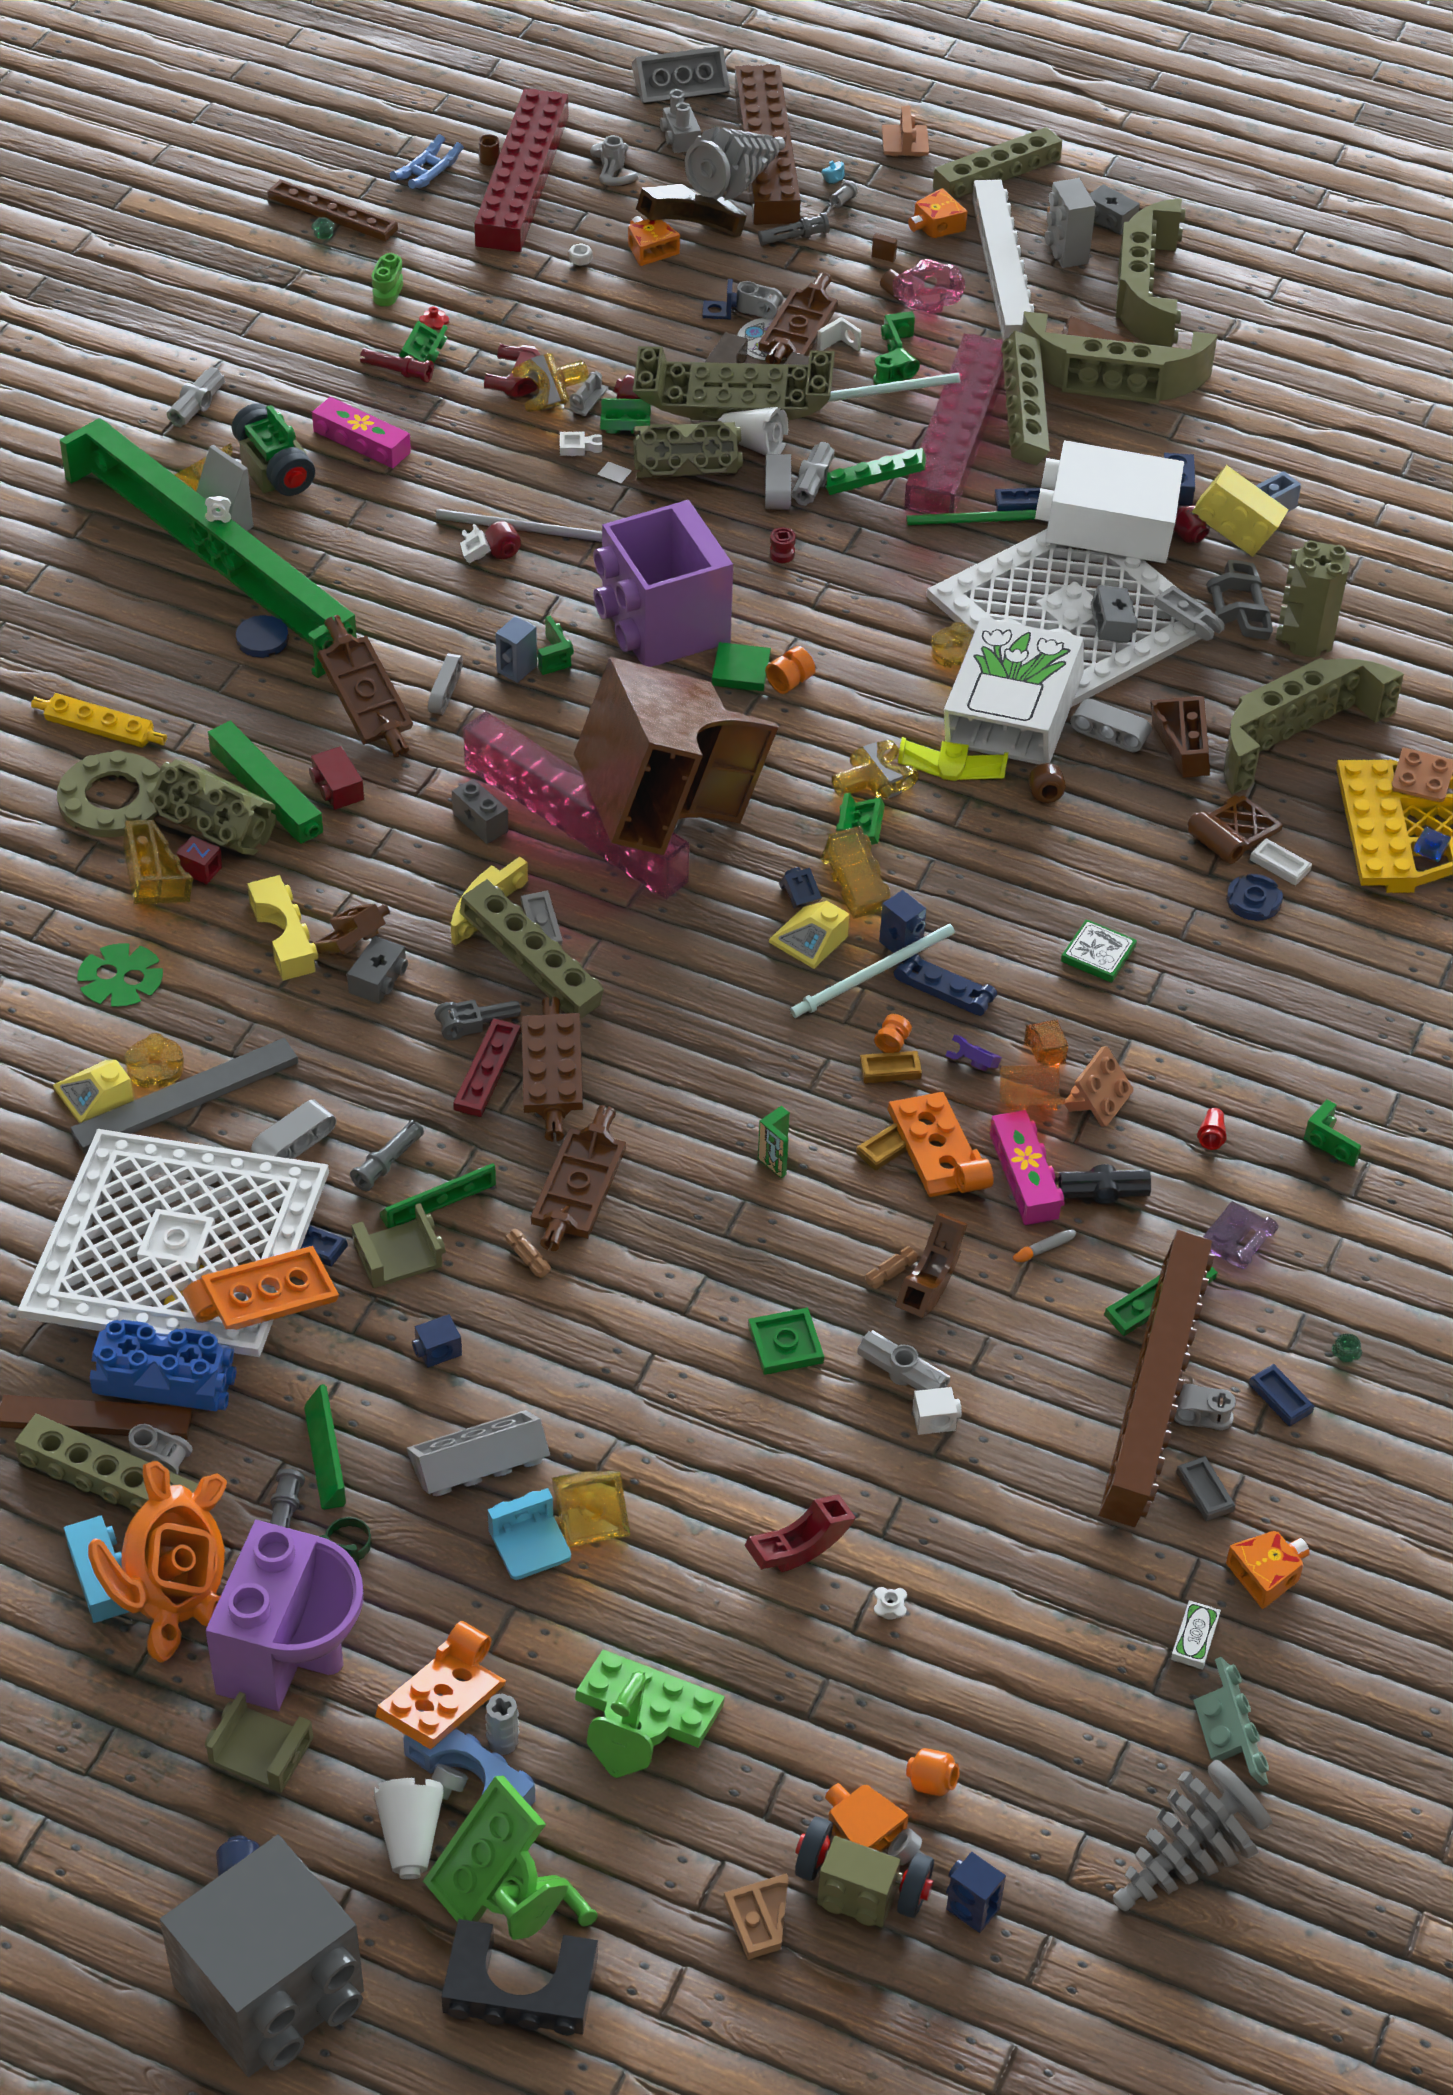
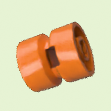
(790, 669)

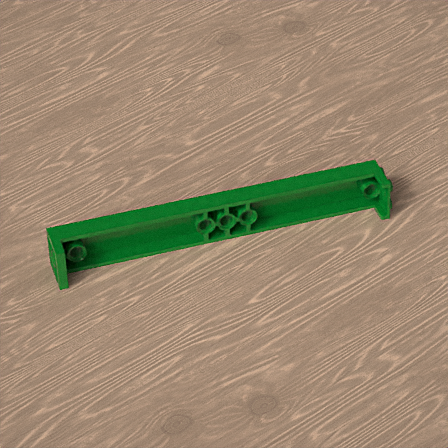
(222, 545)

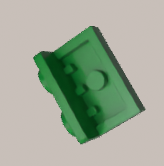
(424, 342)
(624, 414)
(271, 434)
(865, 814)

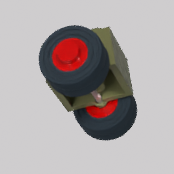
(287, 471)

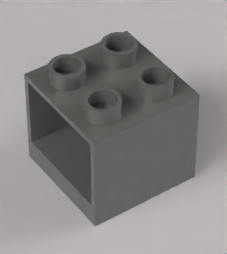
(264, 1957)

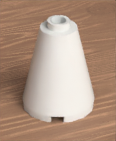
(760, 429)
(409, 1822)

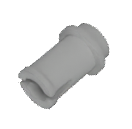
(847, 191)

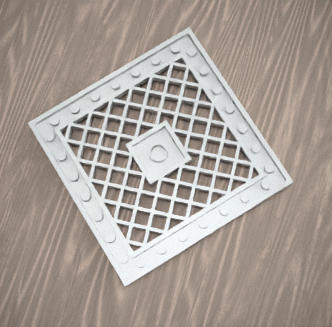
(1068, 605)
(170, 1236)

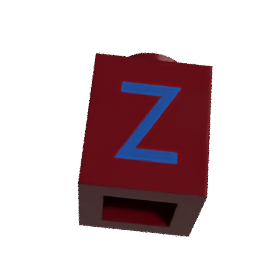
(200, 859)

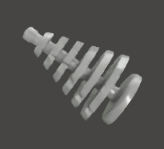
(728, 160)
(1209, 1816)

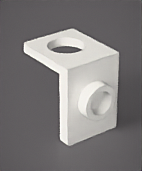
(838, 331)

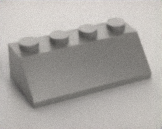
(692, 71)
(479, 1452)

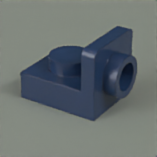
(800, 887)

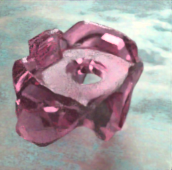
(947, 291)

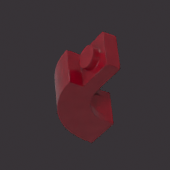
(805, 1538)

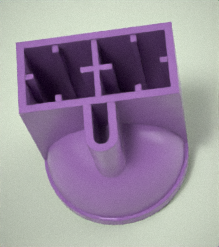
(281, 1611)

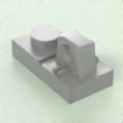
(540, 910)

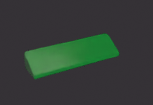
(440, 1196)
(324, 1450)

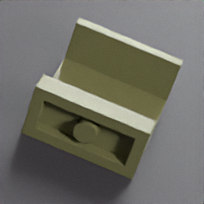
(399, 1250)
(258, 1744)

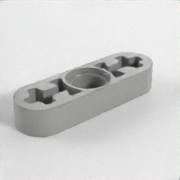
(445, 683)

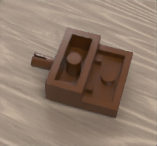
(351, 927)

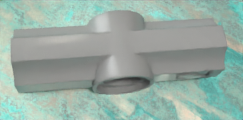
(195, 397)
(813, 473)
(901, 1363)

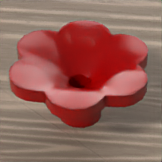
(434, 318)

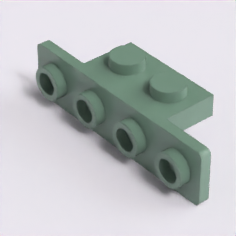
(1227, 1723)

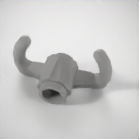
(613, 158)

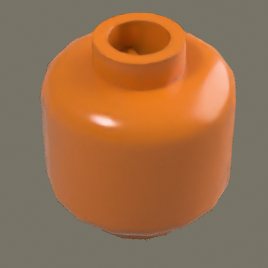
(933, 1772)

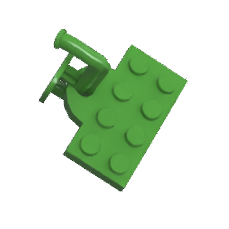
(641, 1711)
(492, 1868)

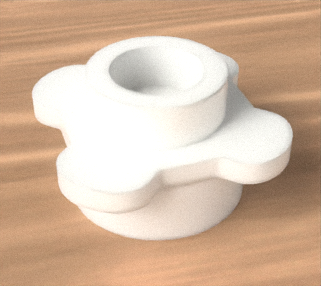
(221, 503)
(890, 1610)

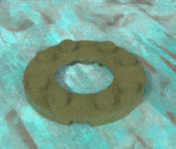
(98, 821)

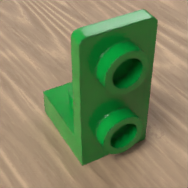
(896, 327)
(559, 653)
(1322, 1135)

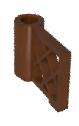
(1224, 836)

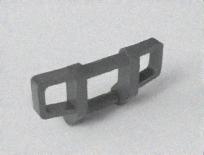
(1241, 610)

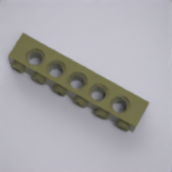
(999, 162)
(1025, 398)
(535, 963)
(43, 1435)

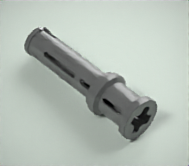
(805, 225)
(379, 1162)
(286, 1499)

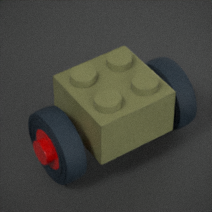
(860, 1878)

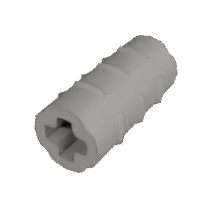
(502, 1724)

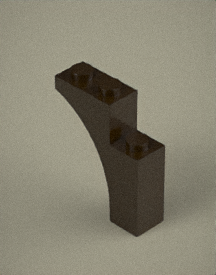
(681, 203)

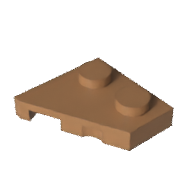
(759, 1914)

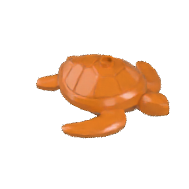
(167, 1558)

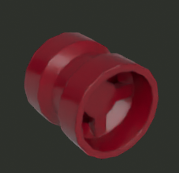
(782, 545)

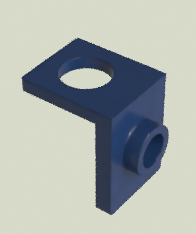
(726, 307)

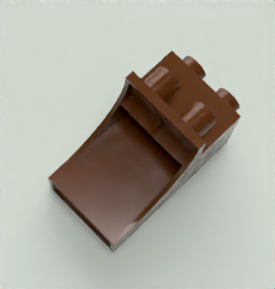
(665, 753)

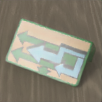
(774, 1141)

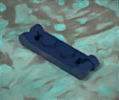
(945, 985)

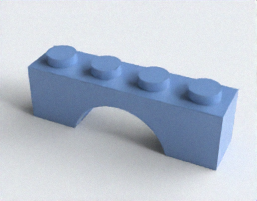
(467, 1753)

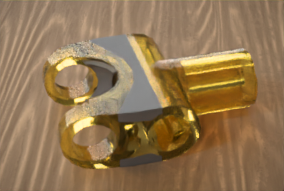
(550, 380)
(873, 771)

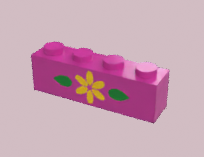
(361, 432)
(1026, 1167)

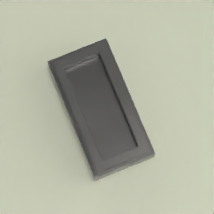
(1205, 1488)

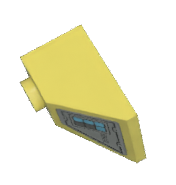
(813, 933)
(96, 1090)

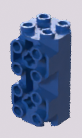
(173, 1370)

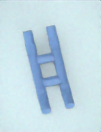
(428, 156)

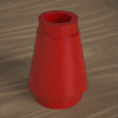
(1212, 1130)

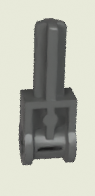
(469, 1018)

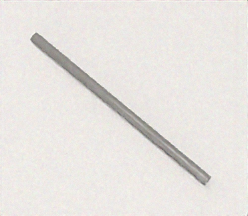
(520, 525)

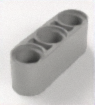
(778, 481)
(1111, 725)
(295, 1131)

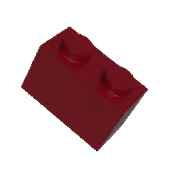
(337, 778)

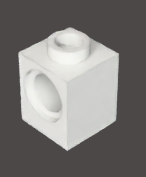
(936, 1410)

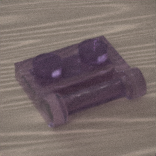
(1232, 1228)

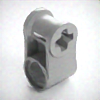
(755, 299)
(1201, 1407)
(161, 1446)

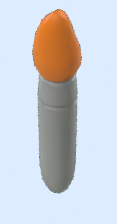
(1042, 1246)

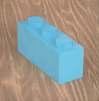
(78, 1539)

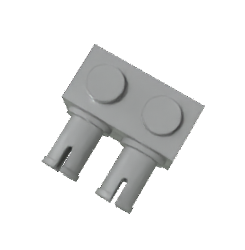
(679, 123)

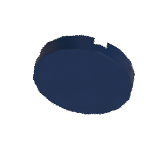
(262, 636)
(1254, 897)

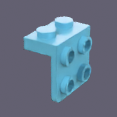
(528, 1534)

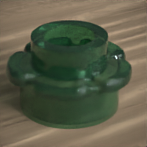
(323, 228)
(1348, 1342)

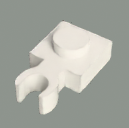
(576, 443)
(475, 545)

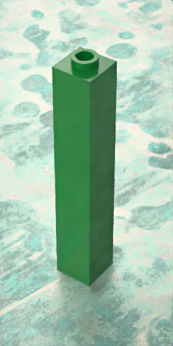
(266, 781)

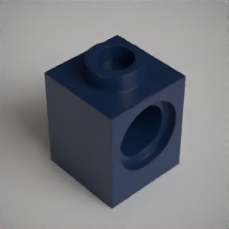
(437, 1341)

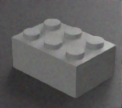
(1070, 222)

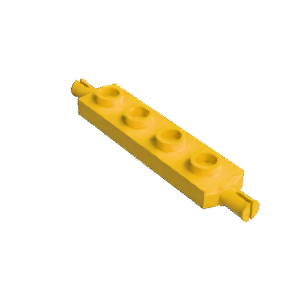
(99, 720)

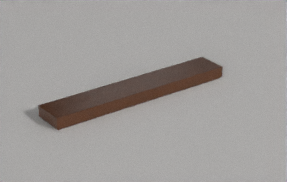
(333, 210)
(95, 1416)

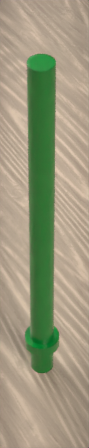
(970, 517)

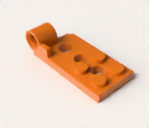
(969, 1169)
(215, 1291)
(442, 1714)

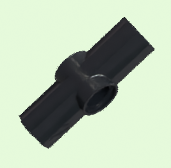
(1105, 1183)

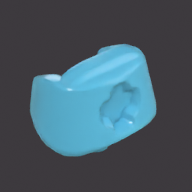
(834, 172)

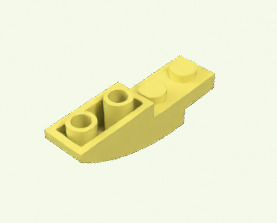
(508, 880)

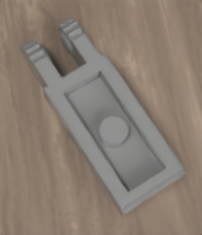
(1189, 612)

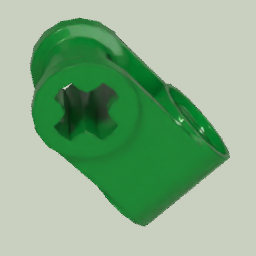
(895, 367)

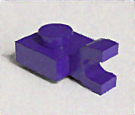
(980, 1057)

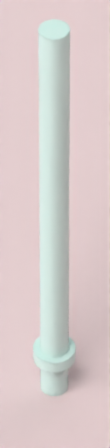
(895, 387)
(810, 1003)

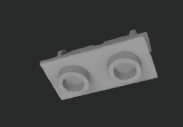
(587, 395)

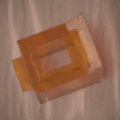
(1047, 1042)

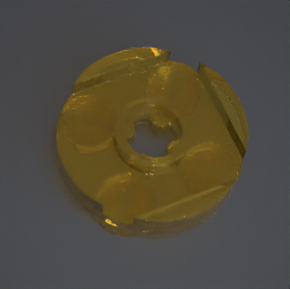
(946, 638)
(154, 1048)

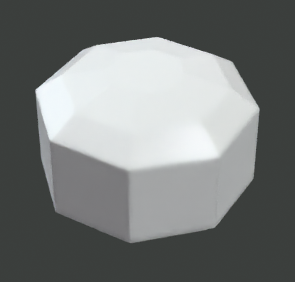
(580, 254)

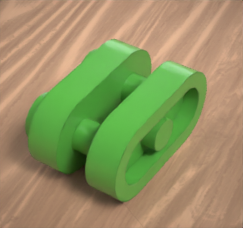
(387, 279)

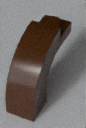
(929, 1279)

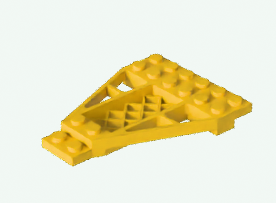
(1380, 825)

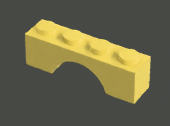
(273, 904)

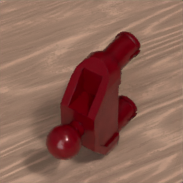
(513, 385)

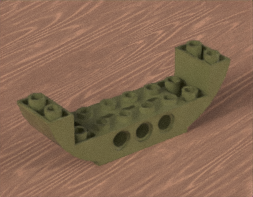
(1142, 314)
(1121, 367)
(711, 389)
(1301, 701)

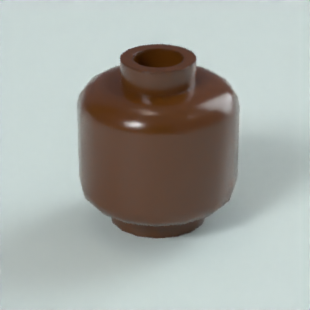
(1047, 783)

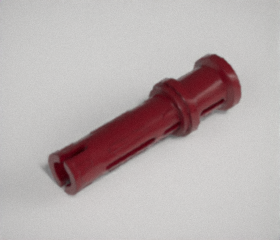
(407, 366)

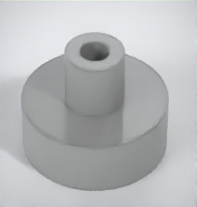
(450, 1779)
(905, 1846)

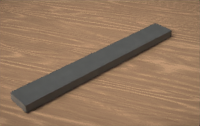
(189, 1092)

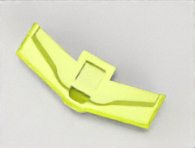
(952, 761)

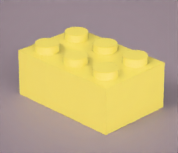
(1240, 511)

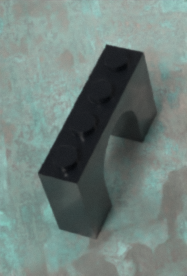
(557, 2006)

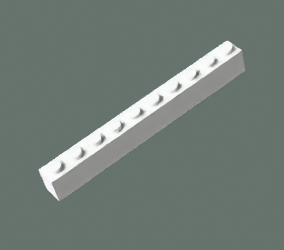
(1002, 255)

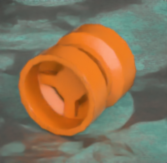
(896, 1030)

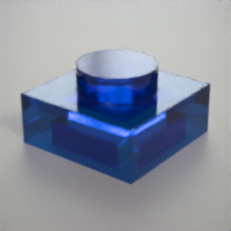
(1432, 844)

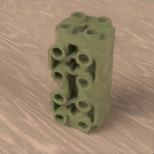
(687, 450)
(1313, 598)
(213, 806)

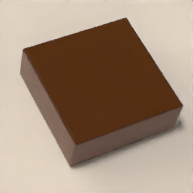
(884, 247)

